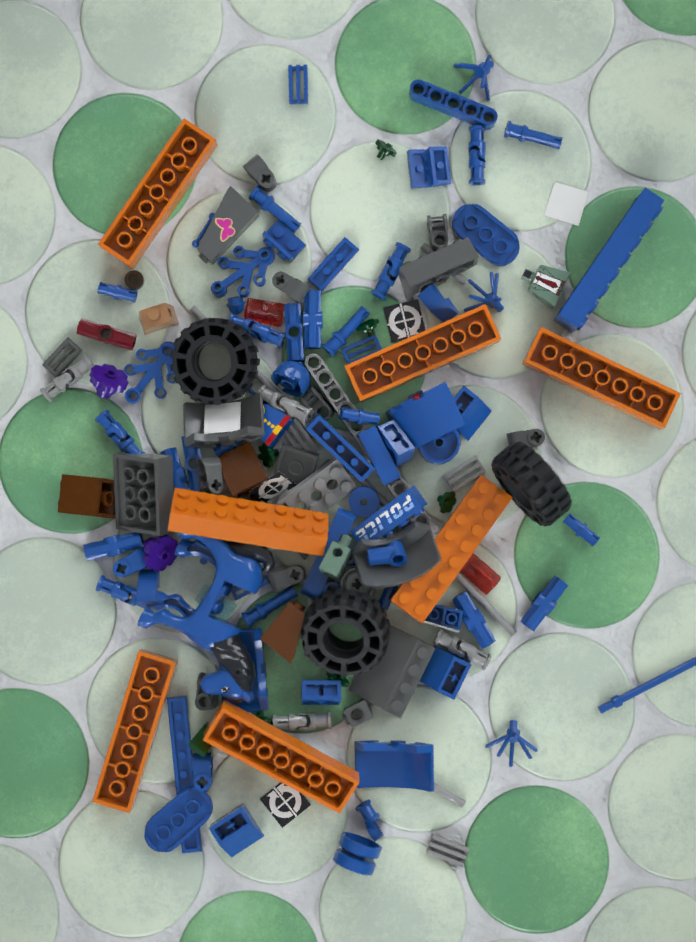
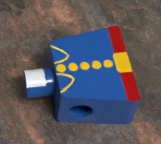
(275, 425)

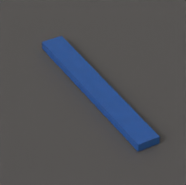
(182, 758)

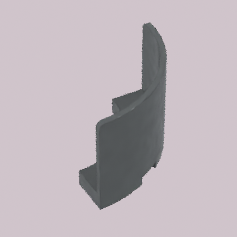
(250, 424)
(420, 552)

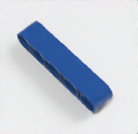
(447, 97)
(316, 581)

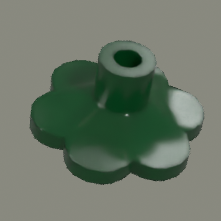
(368, 326)
(446, 502)

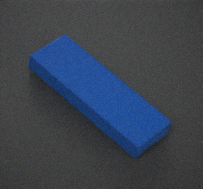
(333, 264)
(379, 455)

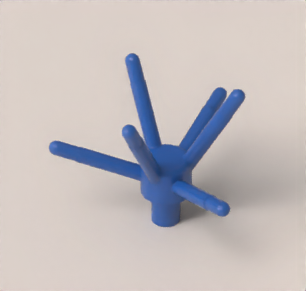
(481, 71)
(490, 299)
(512, 736)

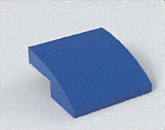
(428, 167)

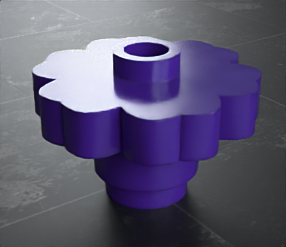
(108, 380)
(159, 552)

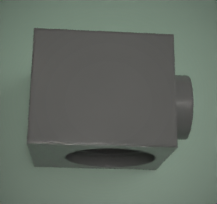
(361, 705)

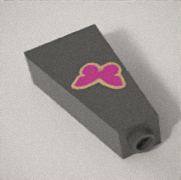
(228, 224)

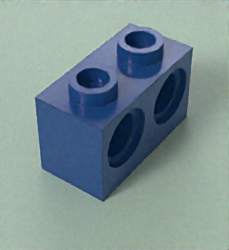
(396, 442)
(320, 692)

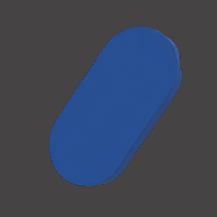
(487, 234)
(178, 820)

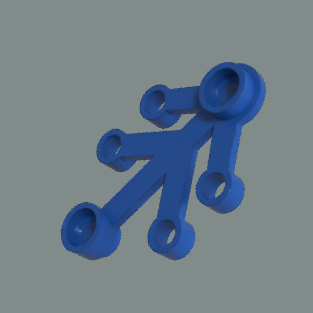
(244, 270)
(153, 369)

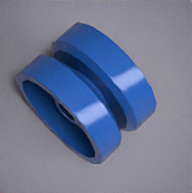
(444, 453)
(357, 853)

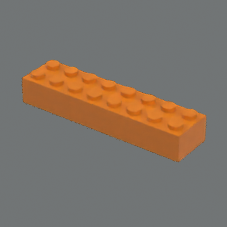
(158, 194)
(422, 353)
(601, 378)
(248, 522)
(455, 544)
(135, 731)
(281, 756)

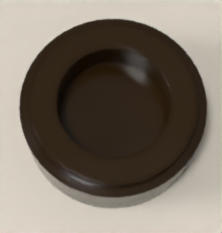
(134, 280)

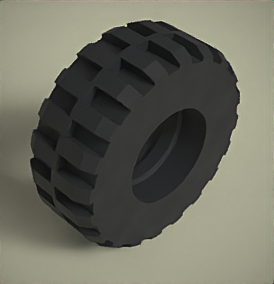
(187, 367)
(531, 483)
(340, 655)

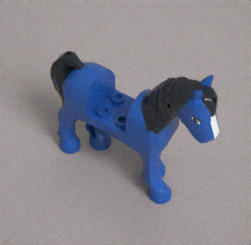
(235, 565)

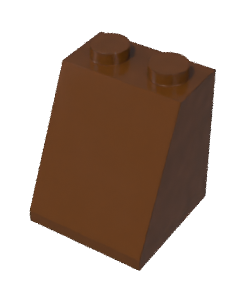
(242, 471)
(87, 496)
(285, 630)

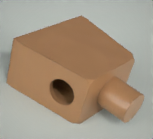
(158, 318)

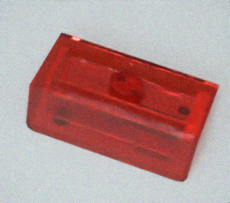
(264, 312)
(480, 574)

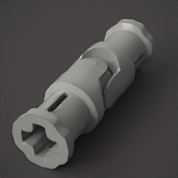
(61, 383)
(286, 404)
(466, 651)
(294, 722)

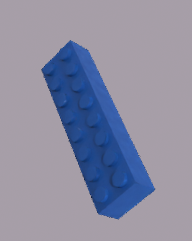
(611, 257)

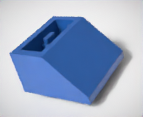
(472, 410)
(445, 673)
(236, 830)

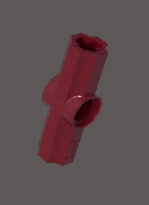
(95, 331)

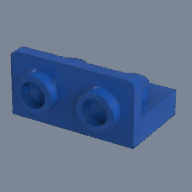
(283, 241)

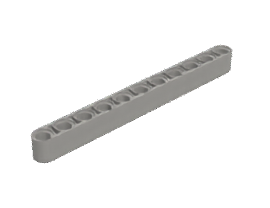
(342, 401)

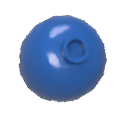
(293, 377)

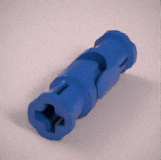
(477, 154)
(390, 269)
(259, 331)
(117, 433)
(119, 591)

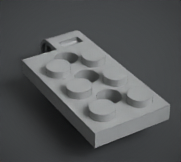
(318, 482)

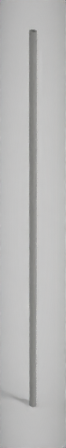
(383, 501)

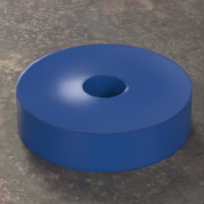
(370, 495)

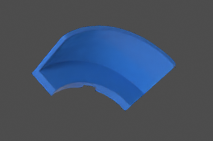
(428, 416)
(255, 646)
(395, 764)

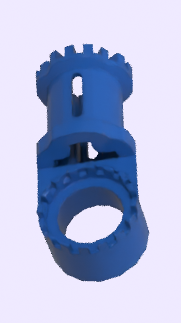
(370, 816)

